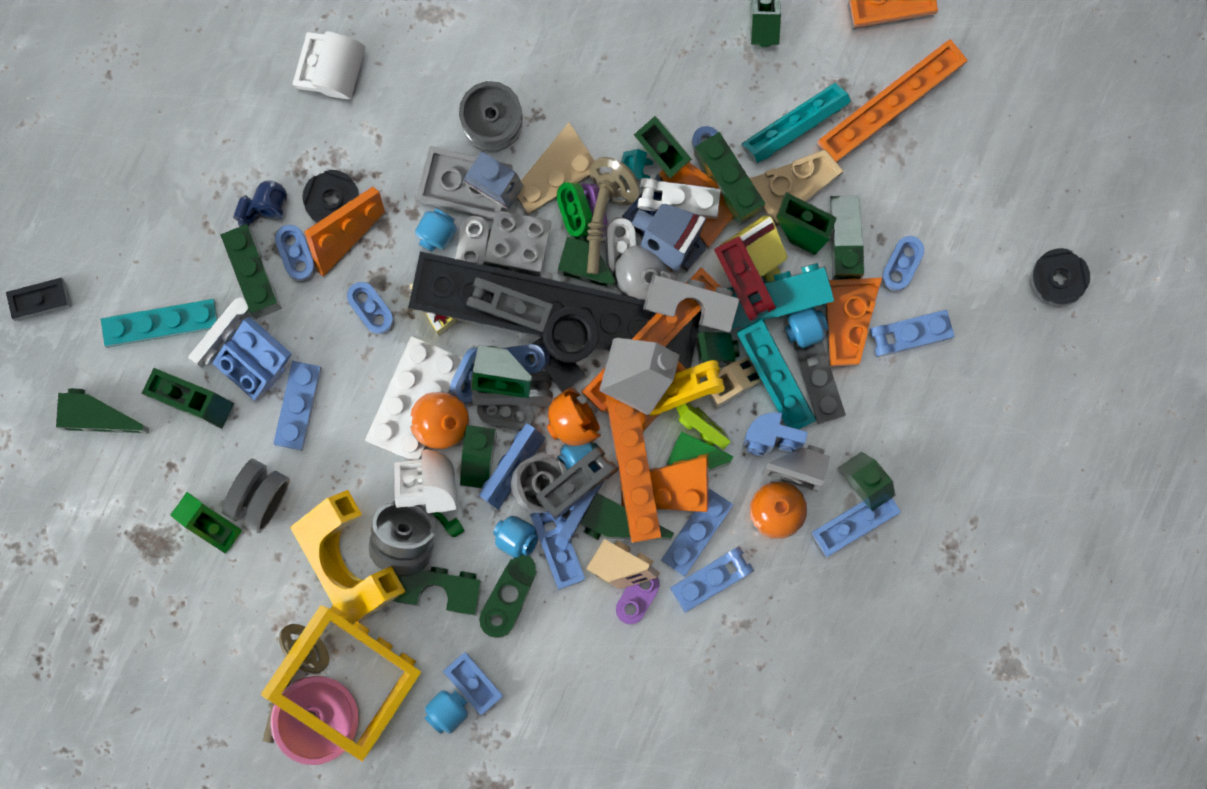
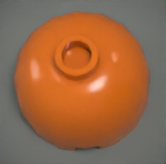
(439, 420)
(572, 420)
(778, 509)

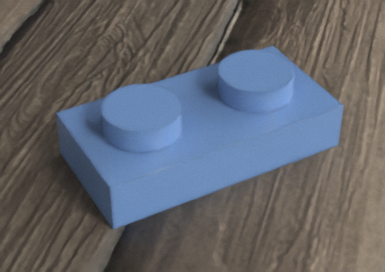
(473, 683)

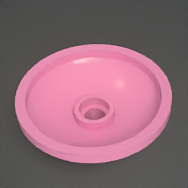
(330, 704)

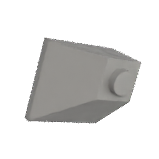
(638, 373)
(800, 468)

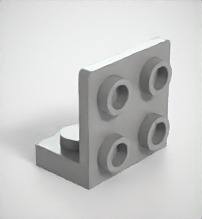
(518, 243)

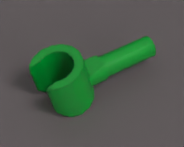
(452, 527)

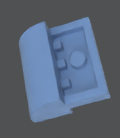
(252, 359)
(767, 431)

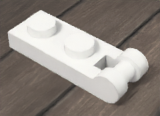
(691, 198)
(220, 332)

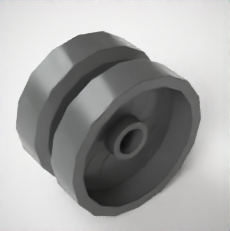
(488, 99)
(255, 495)
(402, 538)

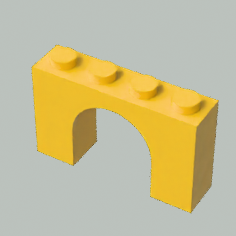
(319, 539)

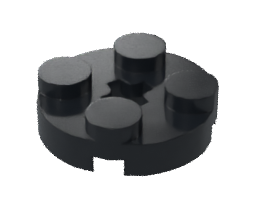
(323, 185)
(1051, 291)

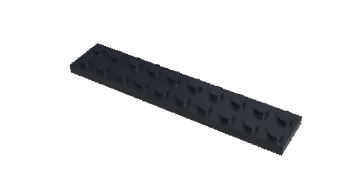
(445, 284)

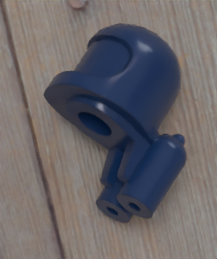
(265, 202)

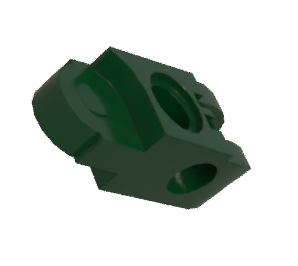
(519, 574)

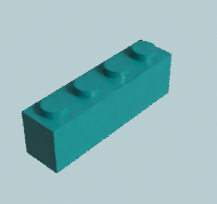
(790, 294)

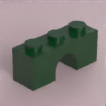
(737, 188)
(250, 271)
(461, 590)

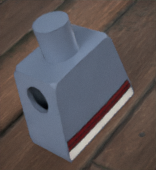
(493, 180)
(670, 233)

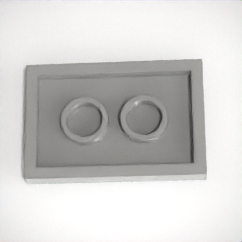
(444, 185)

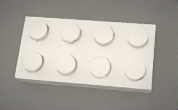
(419, 372)

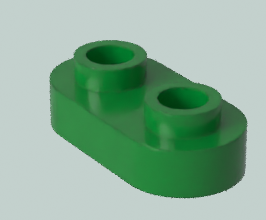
(574, 208)

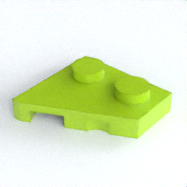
(709, 429)

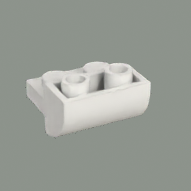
(329, 64)
(425, 482)

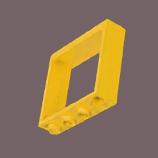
(299, 652)

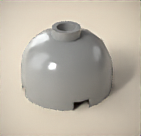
(635, 270)
(532, 477)

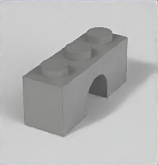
(716, 307)

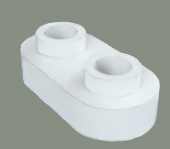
(473, 243)
(618, 244)

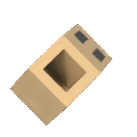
(737, 380)
(619, 567)

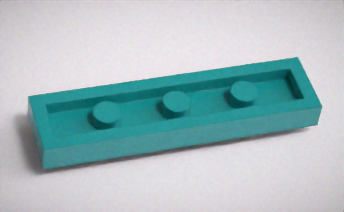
(796, 122)
(159, 323)
(776, 375)

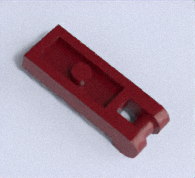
(744, 277)

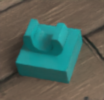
(635, 161)

